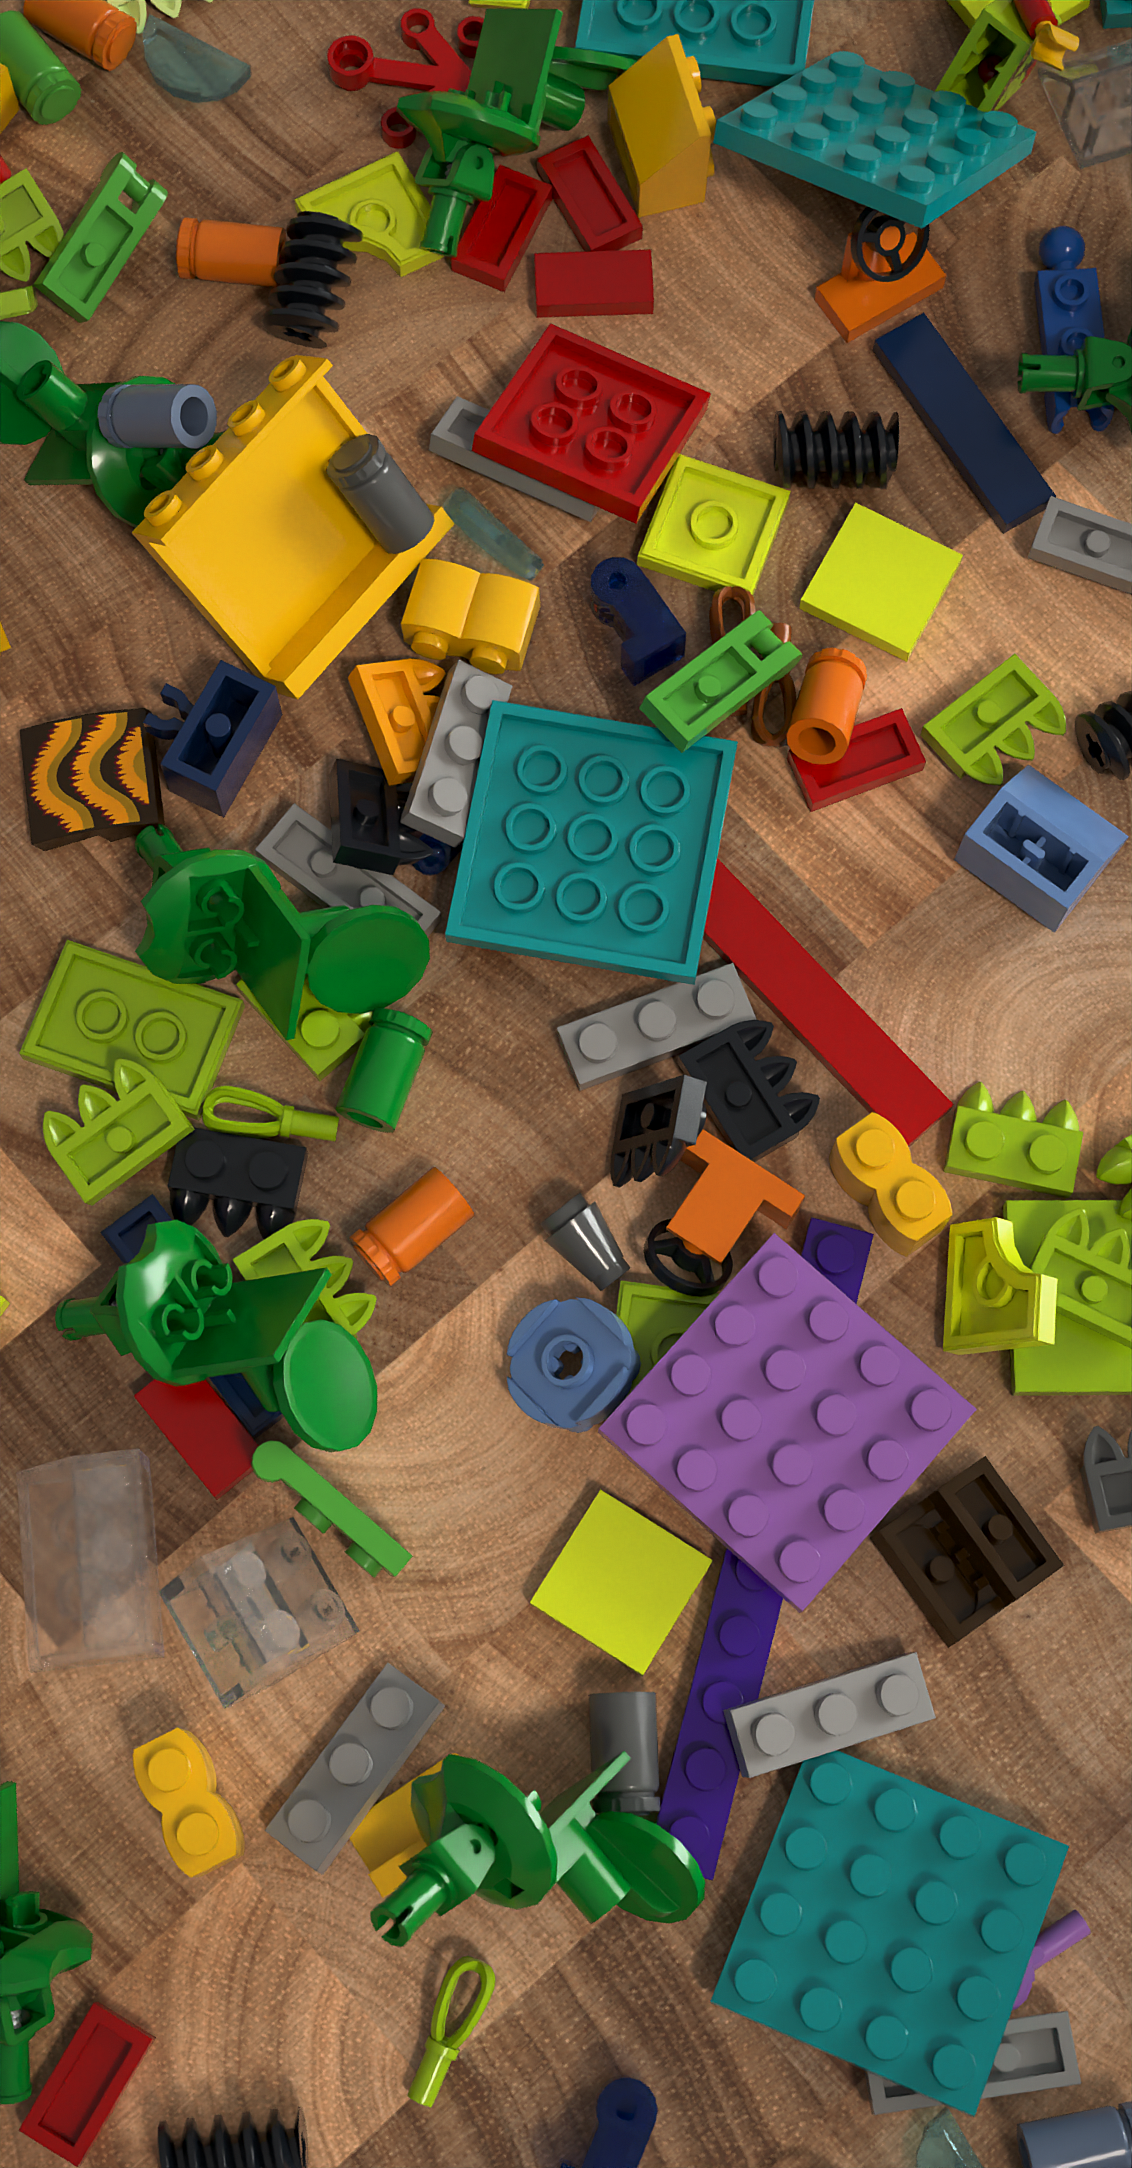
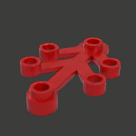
(446, 74)

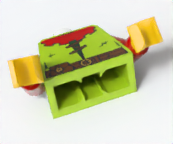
(1005, 50)

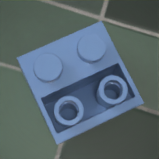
(1039, 847)

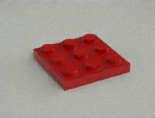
(591, 423)

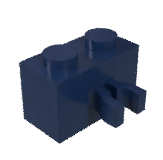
(219, 736)

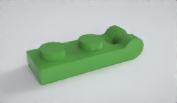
(101, 239)
(719, 681)
(326, 1506)

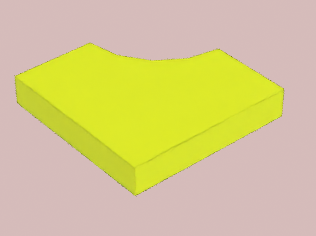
(384, 206)
(991, 1293)

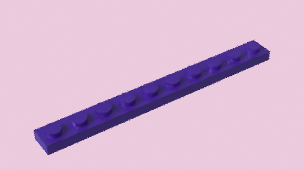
(738, 1635)

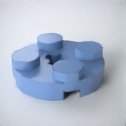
(606, 1368)

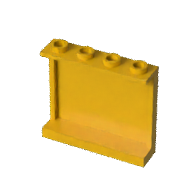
(271, 539)

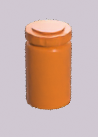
(87, 27)
(229, 251)
(827, 706)
(411, 1226)

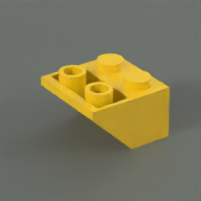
(662, 129)

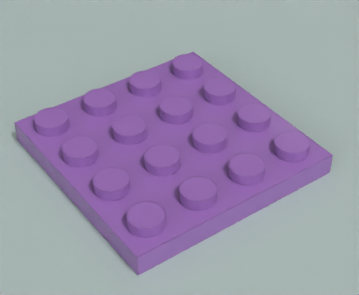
(786, 1422)

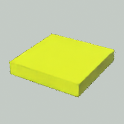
(713, 526)
(880, 581)
(621, 1582)

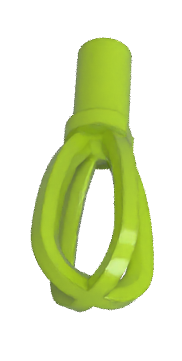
(288, 1120)
(439, 2048)

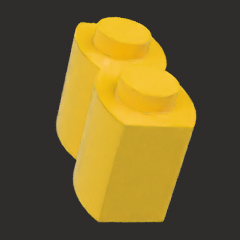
(470, 616)
(878, 1172)
(181, 1784)

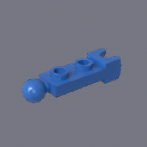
(1067, 314)

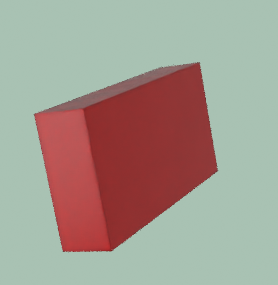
(590, 197)
(502, 229)
(593, 283)
(876, 755)
(201, 1432)
(87, 2084)

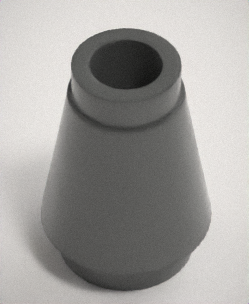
(585, 1241)

